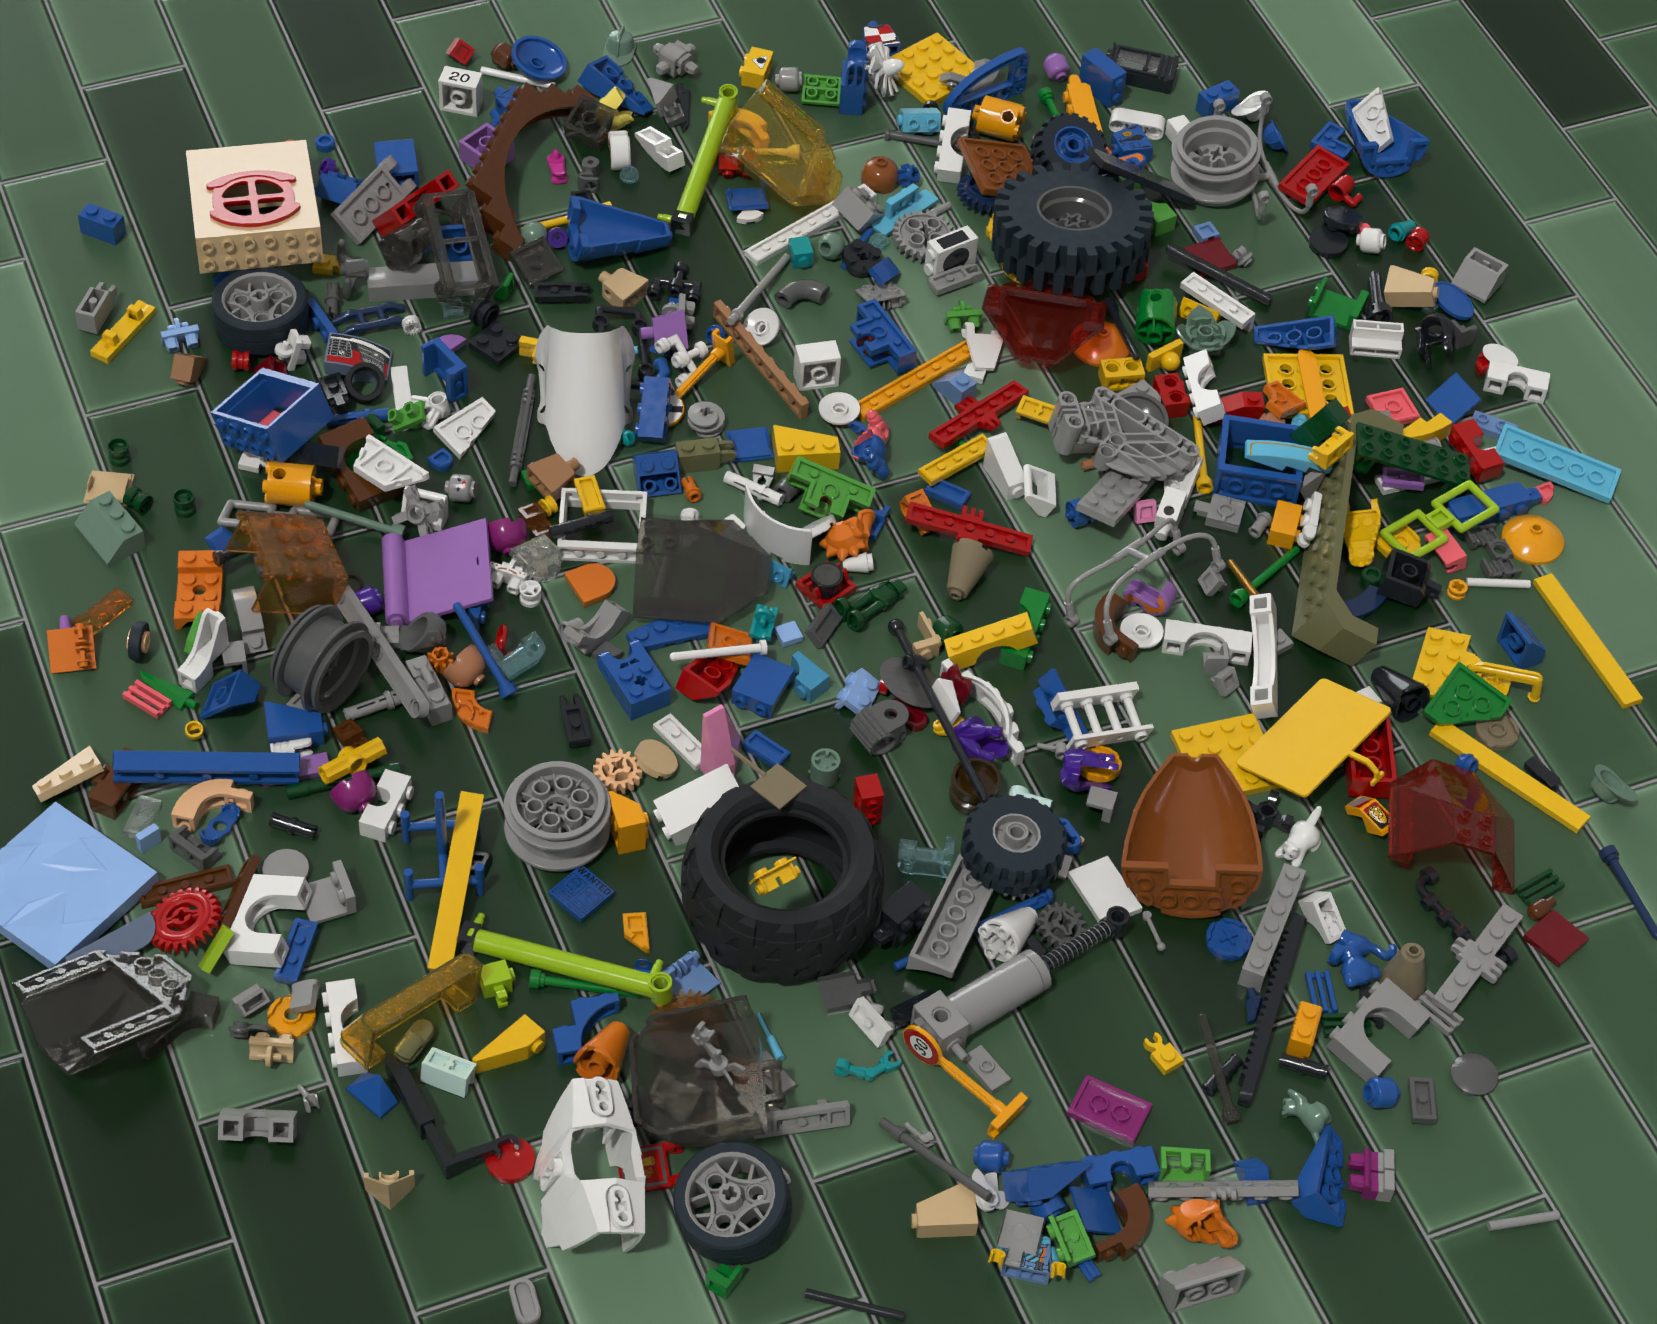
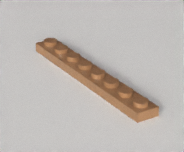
(764, 363)

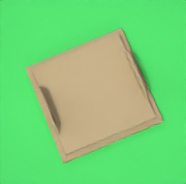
(102, 482)

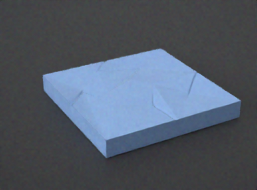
(65, 885)

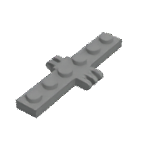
(1477, 959)
(1223, 1189)

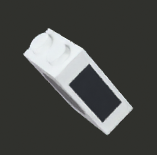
(950, 251)

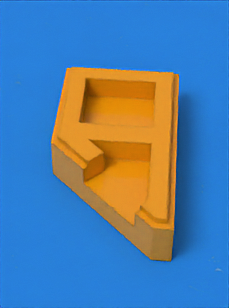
(636, 930)

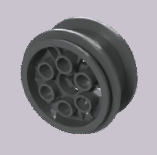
(321, 658)

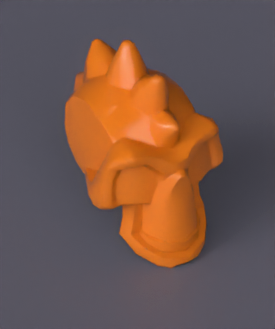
(849, 536)
(1202, 1221)

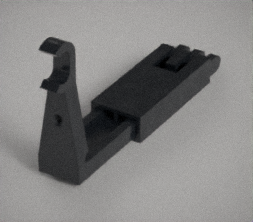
(425, 1124)

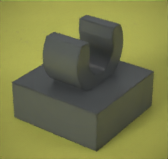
(674, 115)

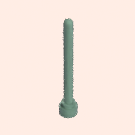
(398, 528)

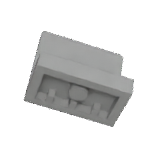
(331, 896)

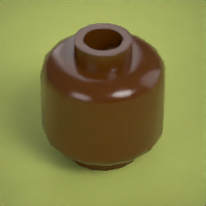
(502, 56)

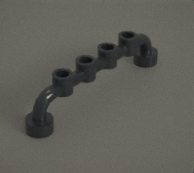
(1445, 916)

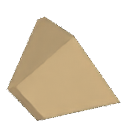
(389, 1188)

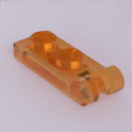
(105, 610)

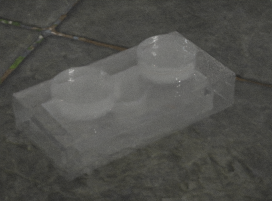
(142, 815)

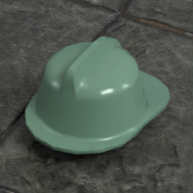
(620, 46)
(1610, 787)

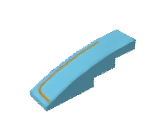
(1280, 455)

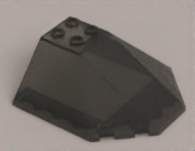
(696, 569)
(100, 1005)

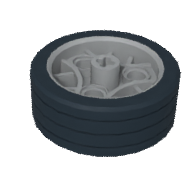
(258, 309)
(732, 1202)

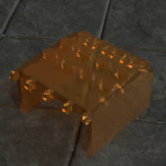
(296, 557)

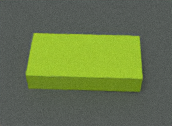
(216, 948)

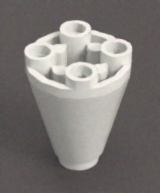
(1007, 934)

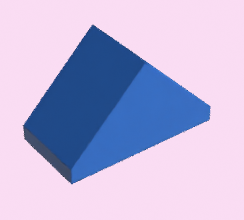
(1252, 1170)

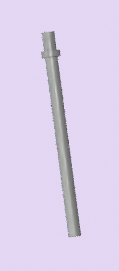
(737, 313)

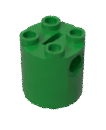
(1156, 316)

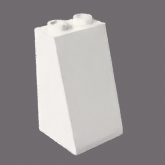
(685, 805)

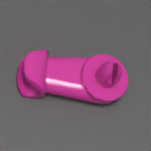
(557, 166)

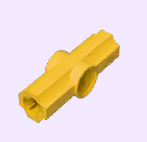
(352, 760)

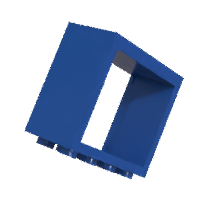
(242, 411)
(1248, 483)

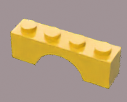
(1011, 632)

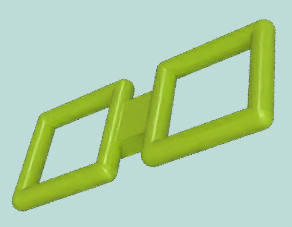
(1441, 519)

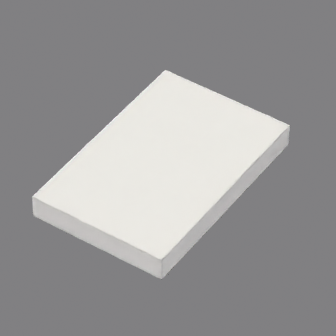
(1103, 888)

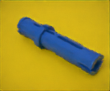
(352, 416)

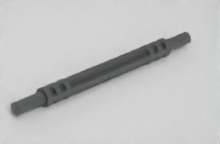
(522, 430)

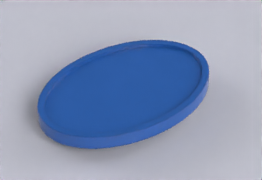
(1454, 301)

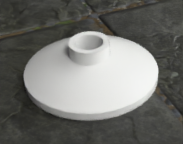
(761, 319)
(839, 408)
(1142, 629)

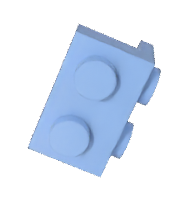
(858, 692)

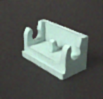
(447, 1072)

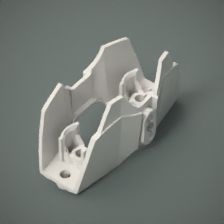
(583, 1209)

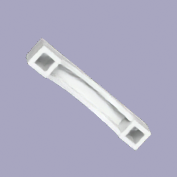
(1265, 684)

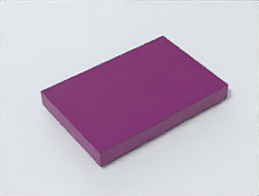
(1109, 1109)

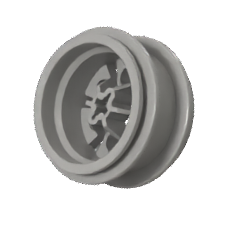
(1216, 160)
(549, 845)

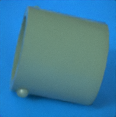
(825, 767)

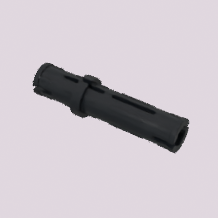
(589, 521)

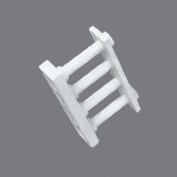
(1105, 696)

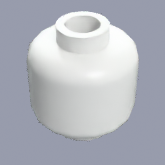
(1371, 240)

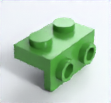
(1071, 1238)

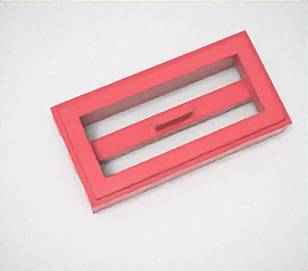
(149, 696)

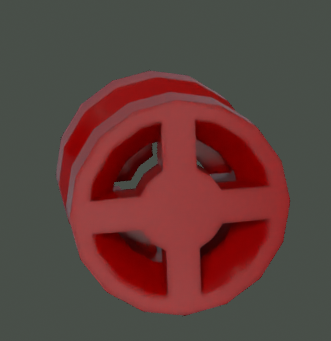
(1417, 239)
(241, 360)

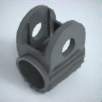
(880, 732)

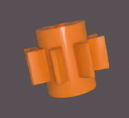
(440, 659)

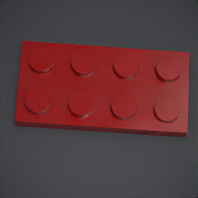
(1318, 168)

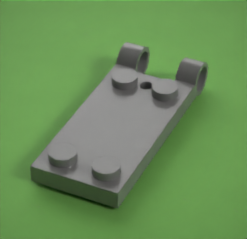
(370, 201)

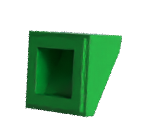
(506, 288)

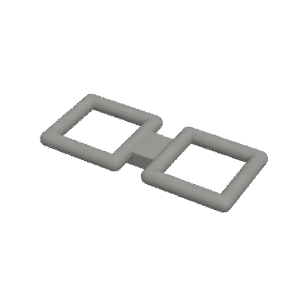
(224, 519)

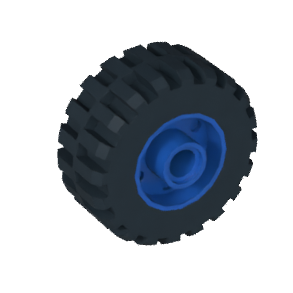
(1065, 141)

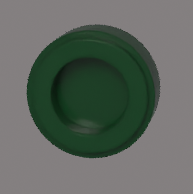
(1371, 576)

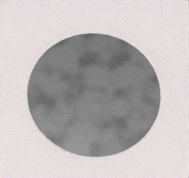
(905, 683)

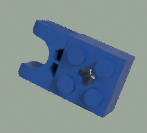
(853, 80)
(635, 681)

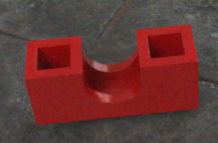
(1466, 439)

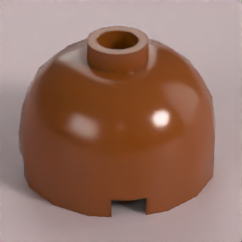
(880, 174)

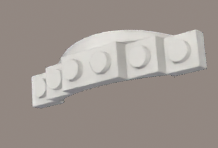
(1002, 711)

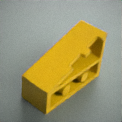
(816, 447)

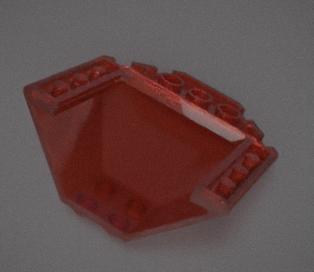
(1042, 324)
(1447, 807)

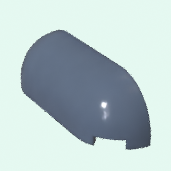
(127, 938)

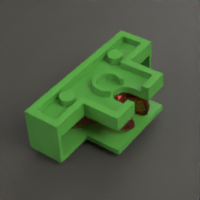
(827, 490)

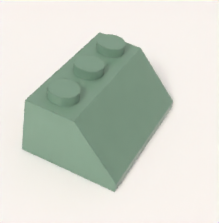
(110, 529)

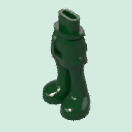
(880, 597)

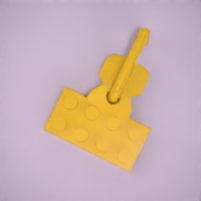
(1446, 648)

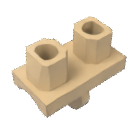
(271, 1049)

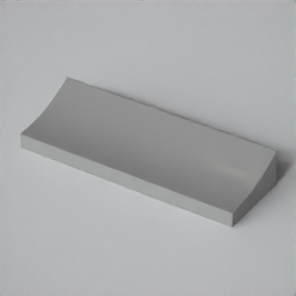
(416, 282)
(950, 923)

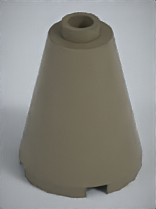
(966, 567)
(1407, 970)

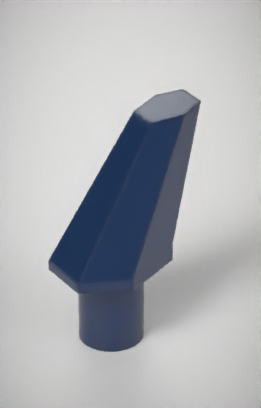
(1253, 1005)

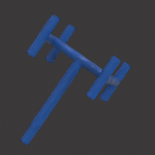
(441, 826)

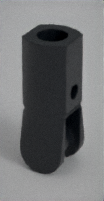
(1542, 773)

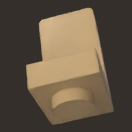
(930, 646)

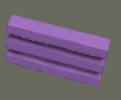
(1401, 479)

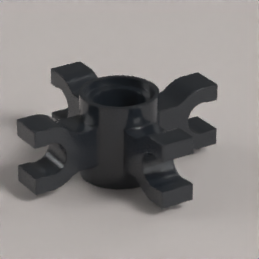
(1267, 816)

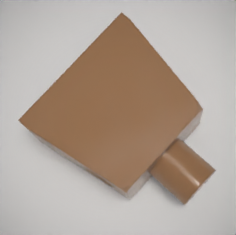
(552, 475)

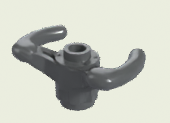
(350, 268)

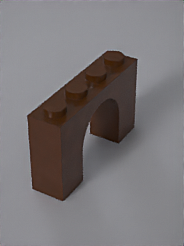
(359, 491)

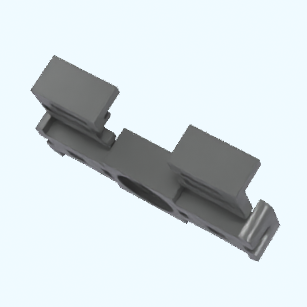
(1501, 563)

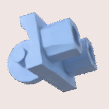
(179, 333)

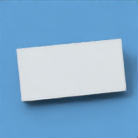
(1376, 339)

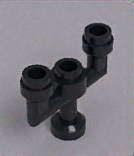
(676, 284)

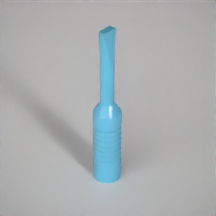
(771, 1040)

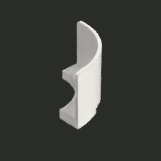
(775, 537)

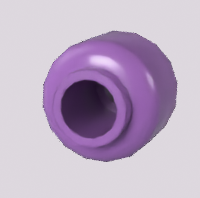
(1056, 67)

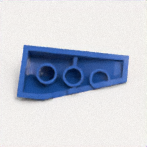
(1322, 1182)

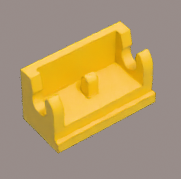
(1034, 409)
(1332, 449)

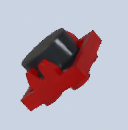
(826, 583)

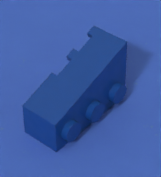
(654, 409)

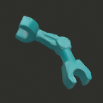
(844, 1067)

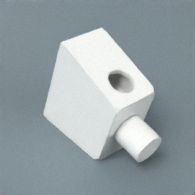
(1175, 499)

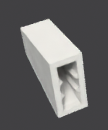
(1004, 466)

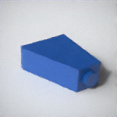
(293, 723)

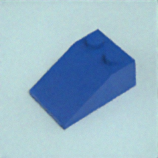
(1040, 1182)

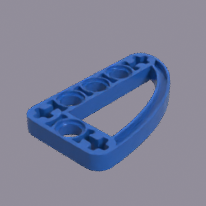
(1014, 85)

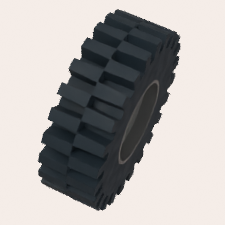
(1072, 229)

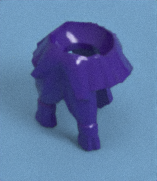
(976, 740)
(1072, 765)

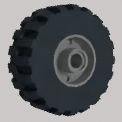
(1013, 844)

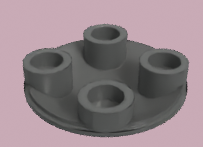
(1474, 1074)

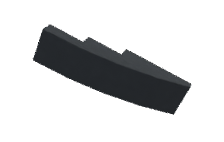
(318, 455)

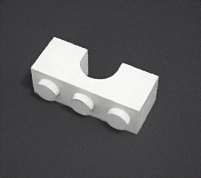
(1530, 381)
(380, 821)

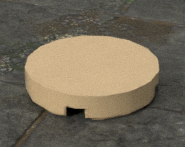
(656, 759)

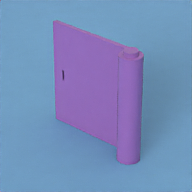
(436, 572)

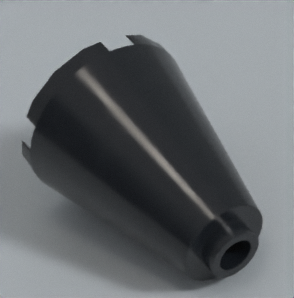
(1400, 692)

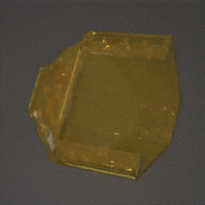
(782, 149)

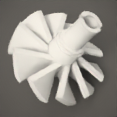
(883, 68)

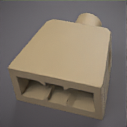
(623, 287)

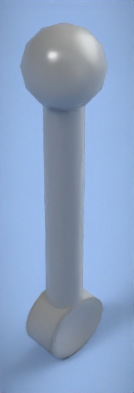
(1147, 917)

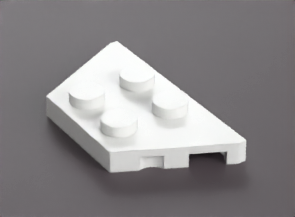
(387, 467)

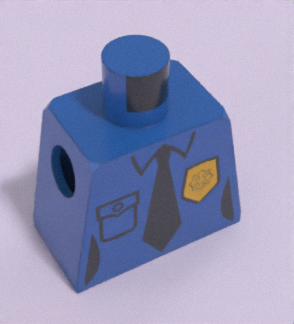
(1130, 141)

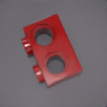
(1172, 394)
(869, 797)

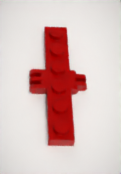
(978, 414)
(969, 527)

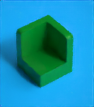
(723, 1280)

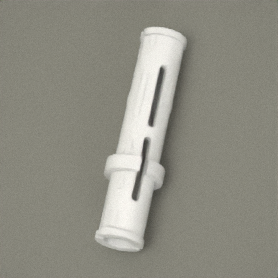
(762, 492)

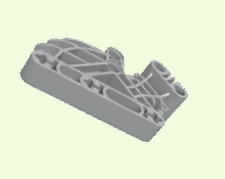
(1143, 451)

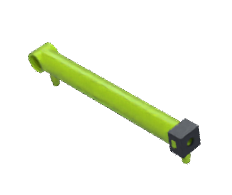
(683, 218)
(475, 939)

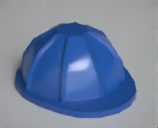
(1273, 137)

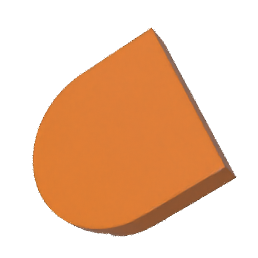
(591, 583)

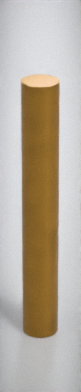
(1241, 577)

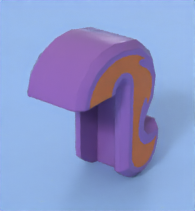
(1149, 598)

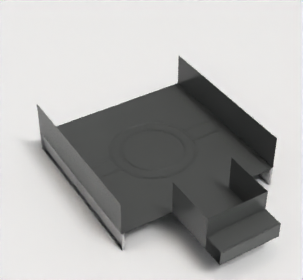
(841, 991)

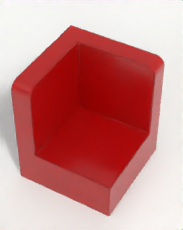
(460, 51)

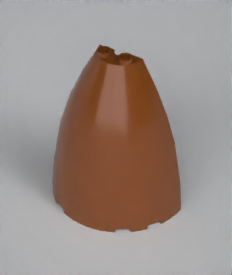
(1192, 840)

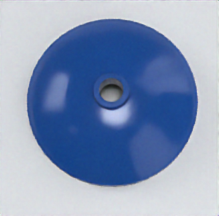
(538, 58)

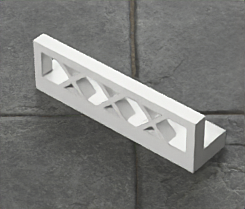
(1219, 301)

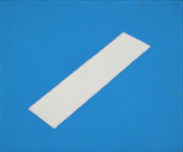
(400, 386)

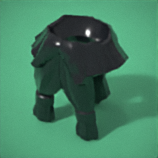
(1426, 338)

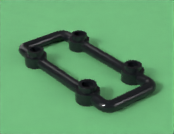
(601, 322)

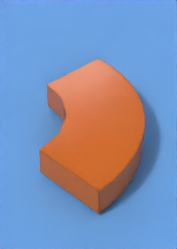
(470, 711)

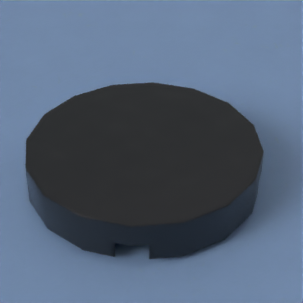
(1327, 242)

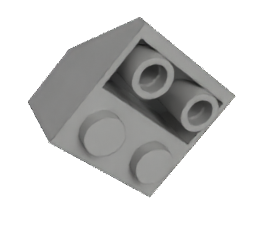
(858, 207)
(1480, 275)

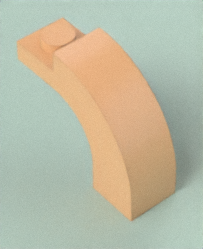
(206, 797)

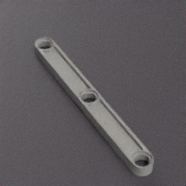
(386, 658)

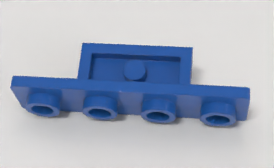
(1050, 685)

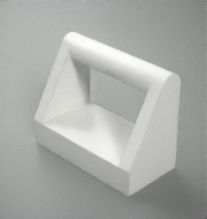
(1045, 499)
(436, 519)

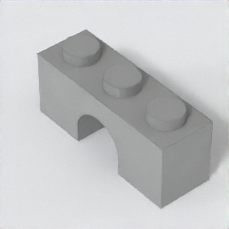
(243, 1123)

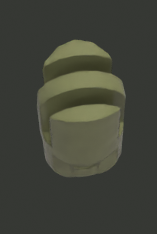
(413, 1041)

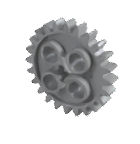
(909, 234)

